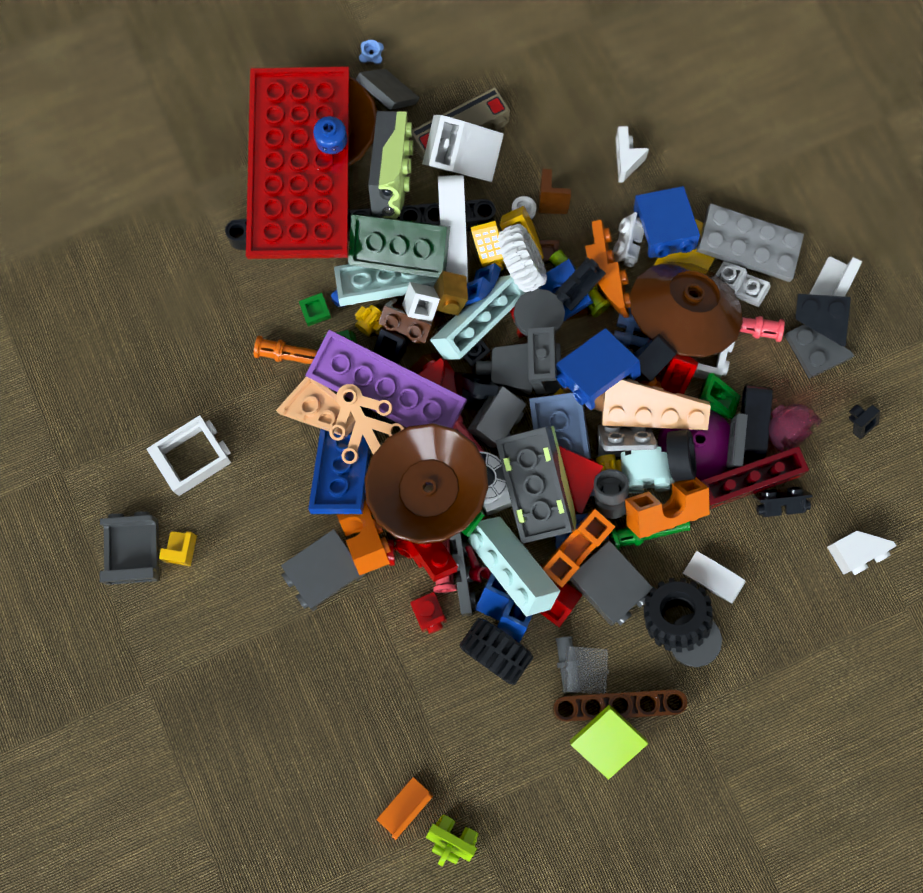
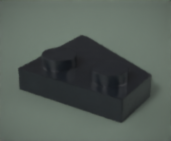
(825, 315)

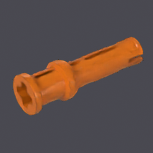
(280, 349)

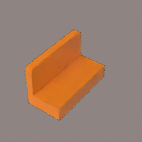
(405, 807)

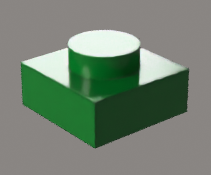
(314, 309)

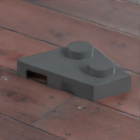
(816, 351)

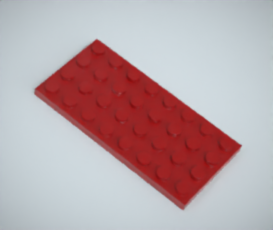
(293, 187)

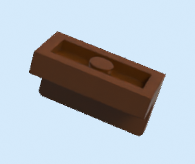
(552, 199)

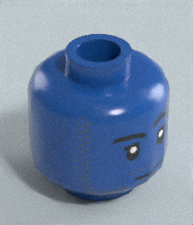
(330, 135)

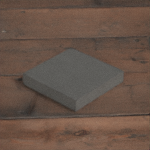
(387, 88)

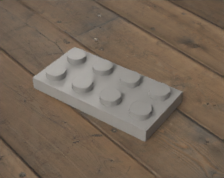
(750, 242)

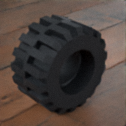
(672, 595)
(496, 651)

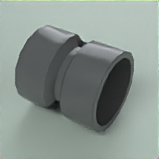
(610, 492)

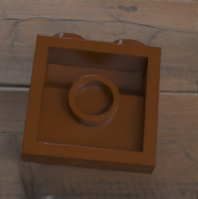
(396, 320)

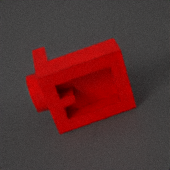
(428, 613)

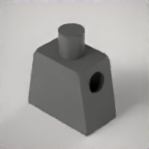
(508, 369)

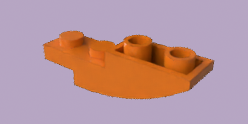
(615, 279)

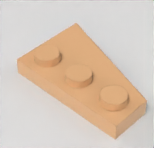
(315, 406)

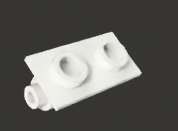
(624, 249)

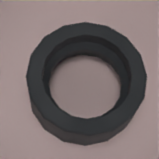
(681, 455)

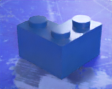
(500, 606)

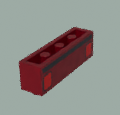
(755, 477)

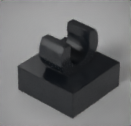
(864, 420)

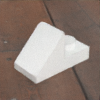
(627, 158)

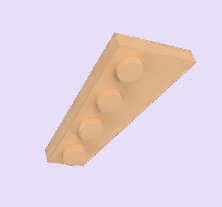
(652, 407)

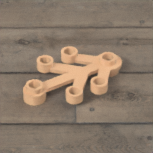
(364, 425)

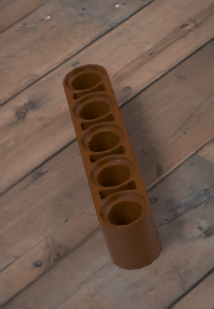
(632, 702)

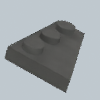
(466, 599)

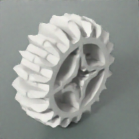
(522, 258)

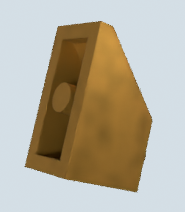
(452, 292)

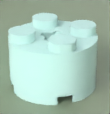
(646, 470)

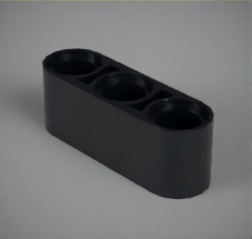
(757, 405)

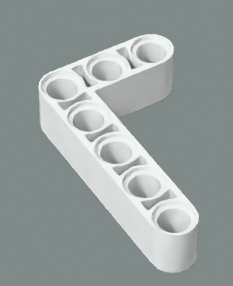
(453, 215)

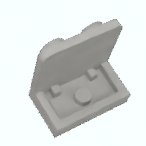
(620, 438)

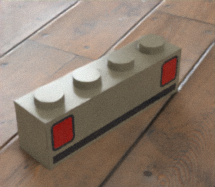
(484, 110)

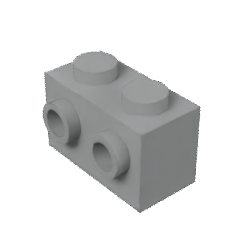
(497, 417)

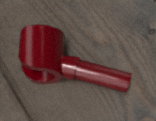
(476, 569)

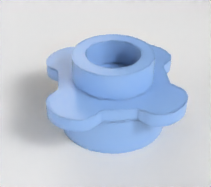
(371, 46)

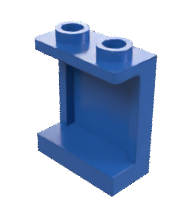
(667, 222)
(596, 367)

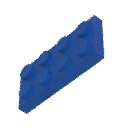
(335, 484)

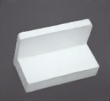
(835, 277)

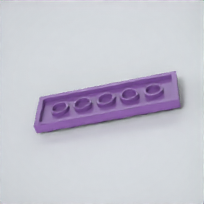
(411, 395)

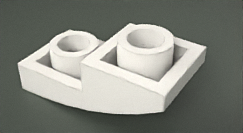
(742, 284)
(714, 577)

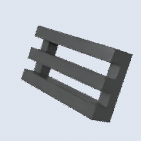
(736, 441)

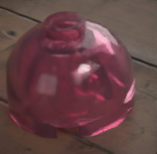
(791, 425)

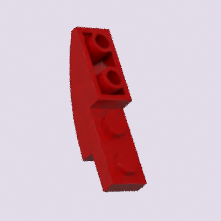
(433, 558)

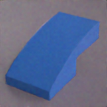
(483, 283)

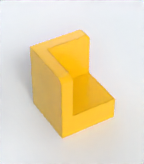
(179, 548)

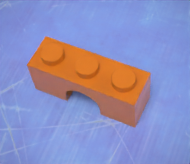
(687, 503)
(367, 547)
(577, 547)

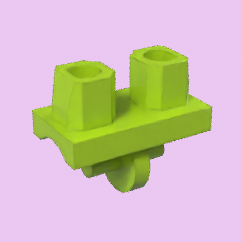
(462, 847)

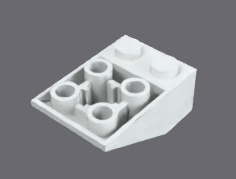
(462, 148)

